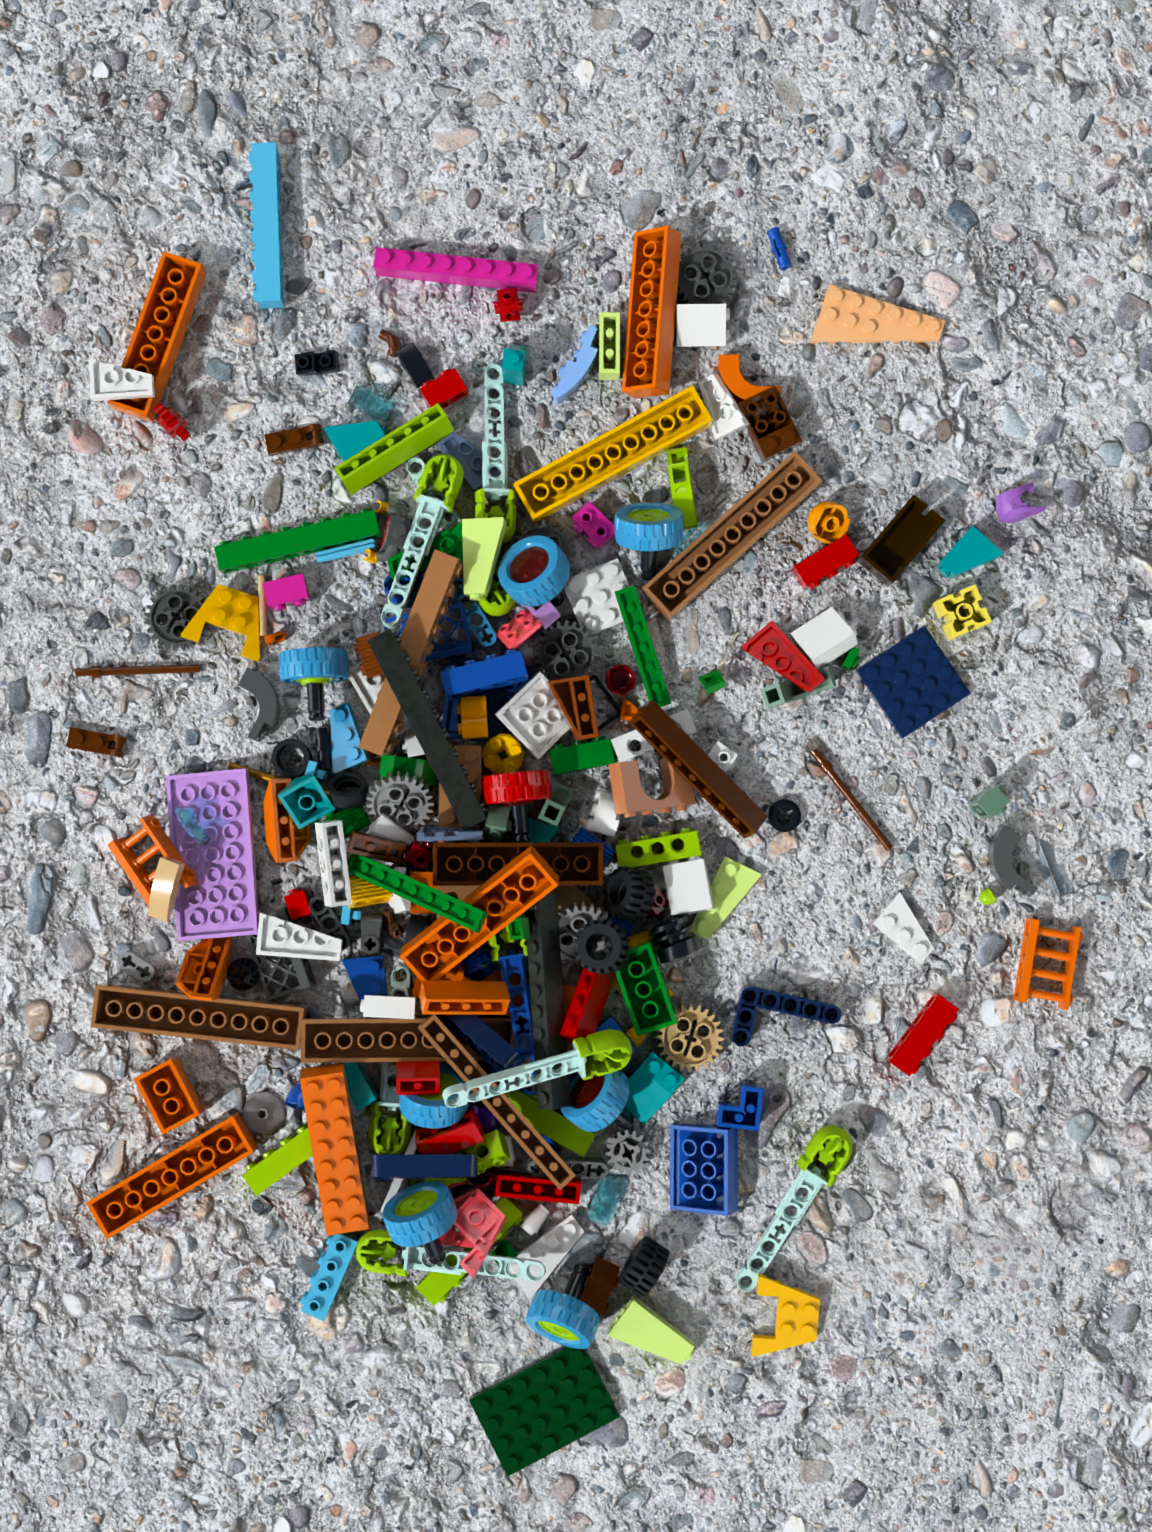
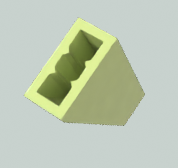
(481, 550)
(649, 1331)

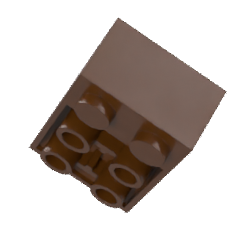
(769, 424)

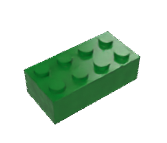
(646, 990)

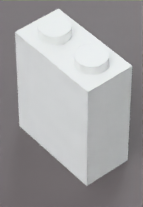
(702, 325)
(824, 638)
(688, 886)
(390, 1006)

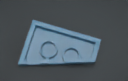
(345, 740)

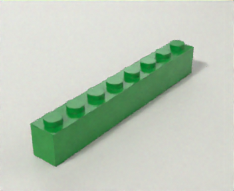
(297, 541)

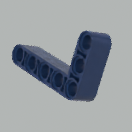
(778, 1006)
(483, 1041)
(423, 1166)

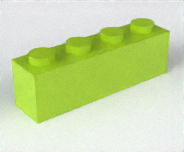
(279, 1161)

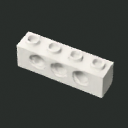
(621, 743)
(333, 863)

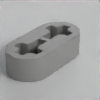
(134, 970)

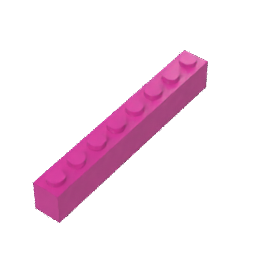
(455, 269)

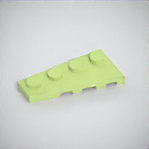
(727, 888)

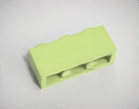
(609, 345)

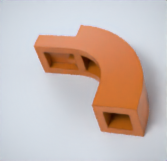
(730, 373)

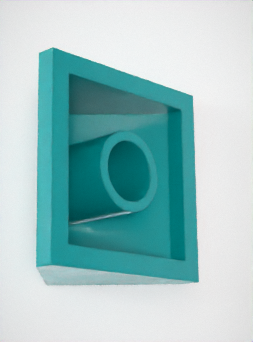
(305, 800)

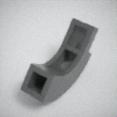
(268, 702)
(1000, 861)

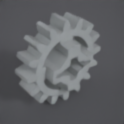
(620, 1156)

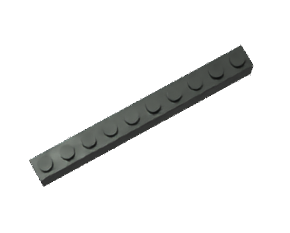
(426, 728)
(547, 997)

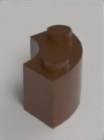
(601, 1280)

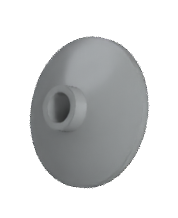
(271, 1105)

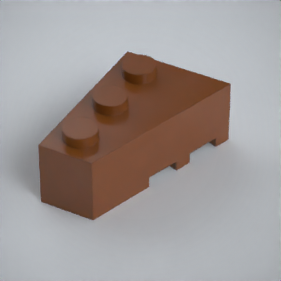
(576, 705)

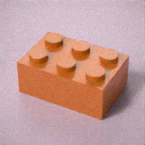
(169, 1095)

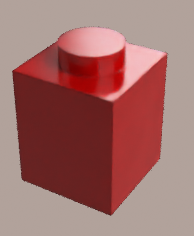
(298, 903)

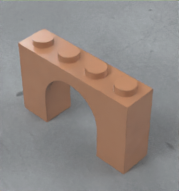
(631, 798)

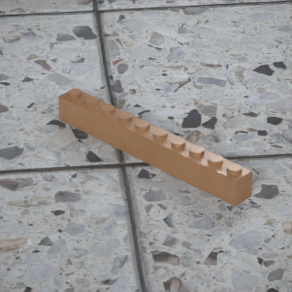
(499, 1105)

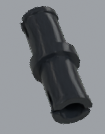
(323, 748)

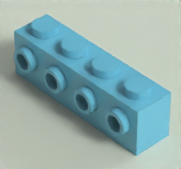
(330, 1274)

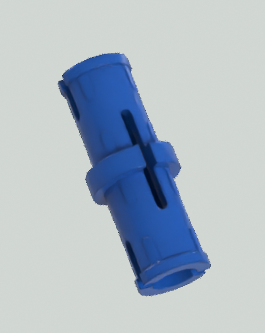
(779, 248)

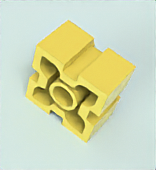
(966, 601)

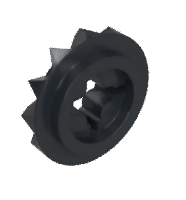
(794, 817)
(246, 965)

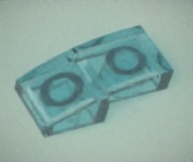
(371, 404)
(188, 821)
(602, 1202)

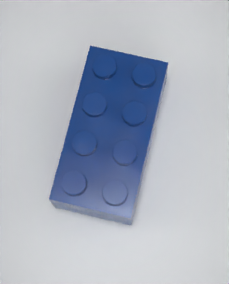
(484, 675)

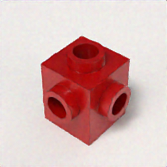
(508, 305)

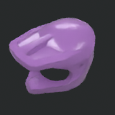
(1012, 509)

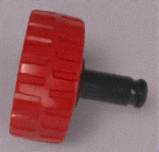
(516, 792)

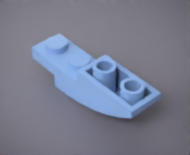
(575, 372)

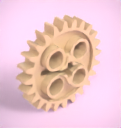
(708, 1042)

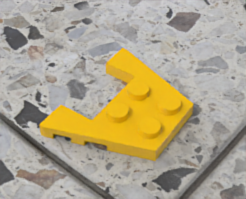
(230, 611)
(795, 1317)

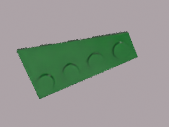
(447, 541)

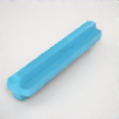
(345, 550)

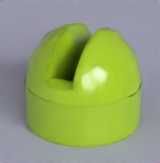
(987, 897)

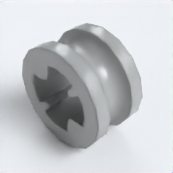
(650, 613)

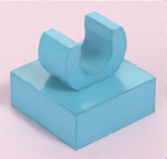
(313, 768)
(349, 914)

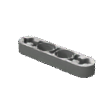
(570, 1161)

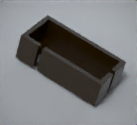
(900, 541)

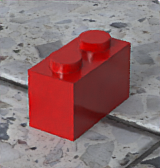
(444, 390)
(417, 1078)

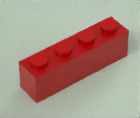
(587, 1004)
(922, 1034)
(529, 1187)

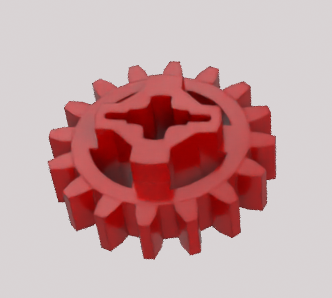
(171, 422)

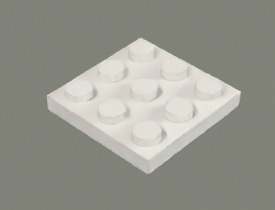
(594, 598)
(534, 716)

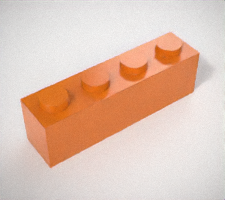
(464, 997)

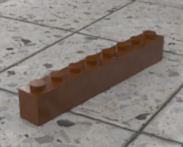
(698, 769)

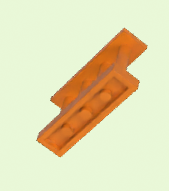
(134, 866)
(1027, 970)

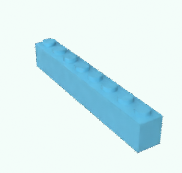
(267, 225)

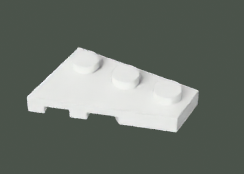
(117, 383)

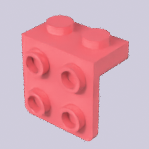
(518, 629)

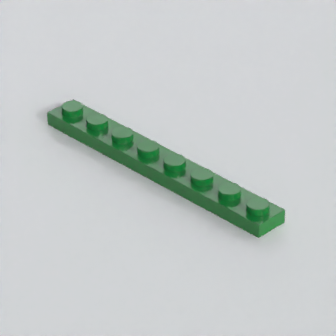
(417, 892)

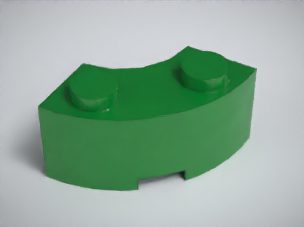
(414, 766)

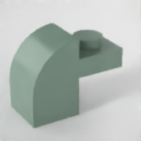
(556, 805)

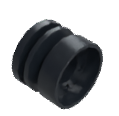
(674, 939)

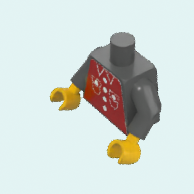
(395, 533)

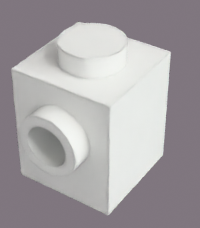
(412, 746)
(723, 757)

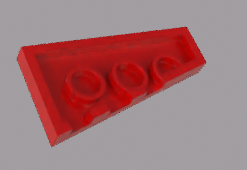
(782, 656)

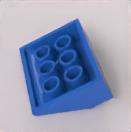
(704, 1169)

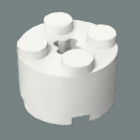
(603, 814)

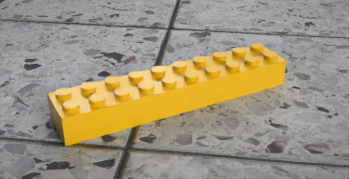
(613, 454)

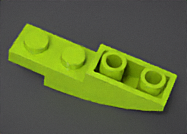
(681, 485)

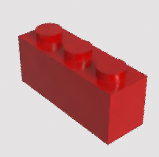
(825, 563)
(451, 1139)

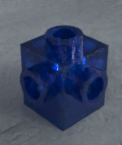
(478, 964)

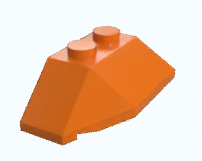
(282, 834)
(205, 968)

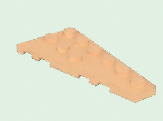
(863, 319)

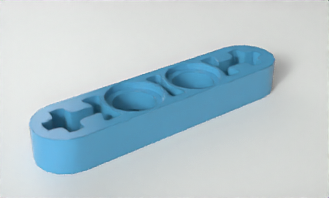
(476, 610)

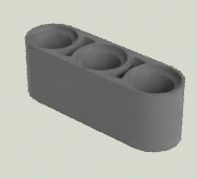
(322, 916)

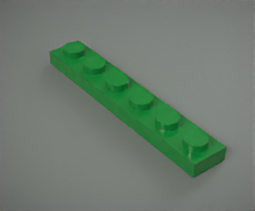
(642, 646)

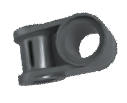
(371, 928)

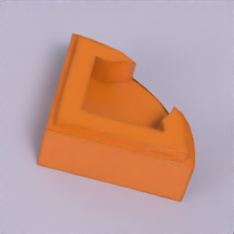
(276, 638)
(628, 710)

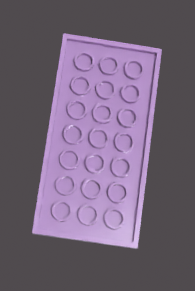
(226, 893)

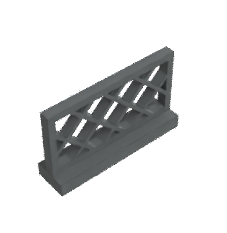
(301, 965)

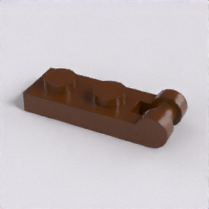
(293, 440)
(95, 742)
(376, 847)

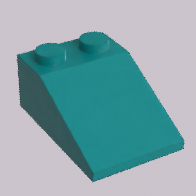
(651, 1086)

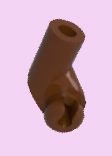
(392, 340)
(391, 925)

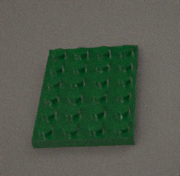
(544, 1408)

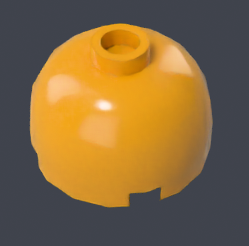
(828, 521)

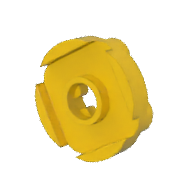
(497, 744)

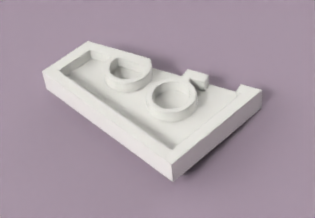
(722, 407)
(903, 929)

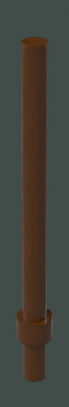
(98, 671)
(827, 767)

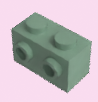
(989, 802)
(498, 825)

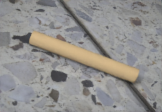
(262, 604)

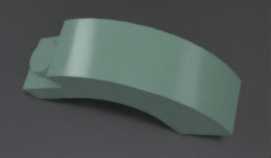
(787, 692)

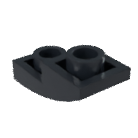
(317, 363)
(414, 365)

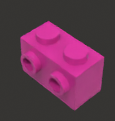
(593, 526)
(287, 592)

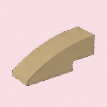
(165, 888)

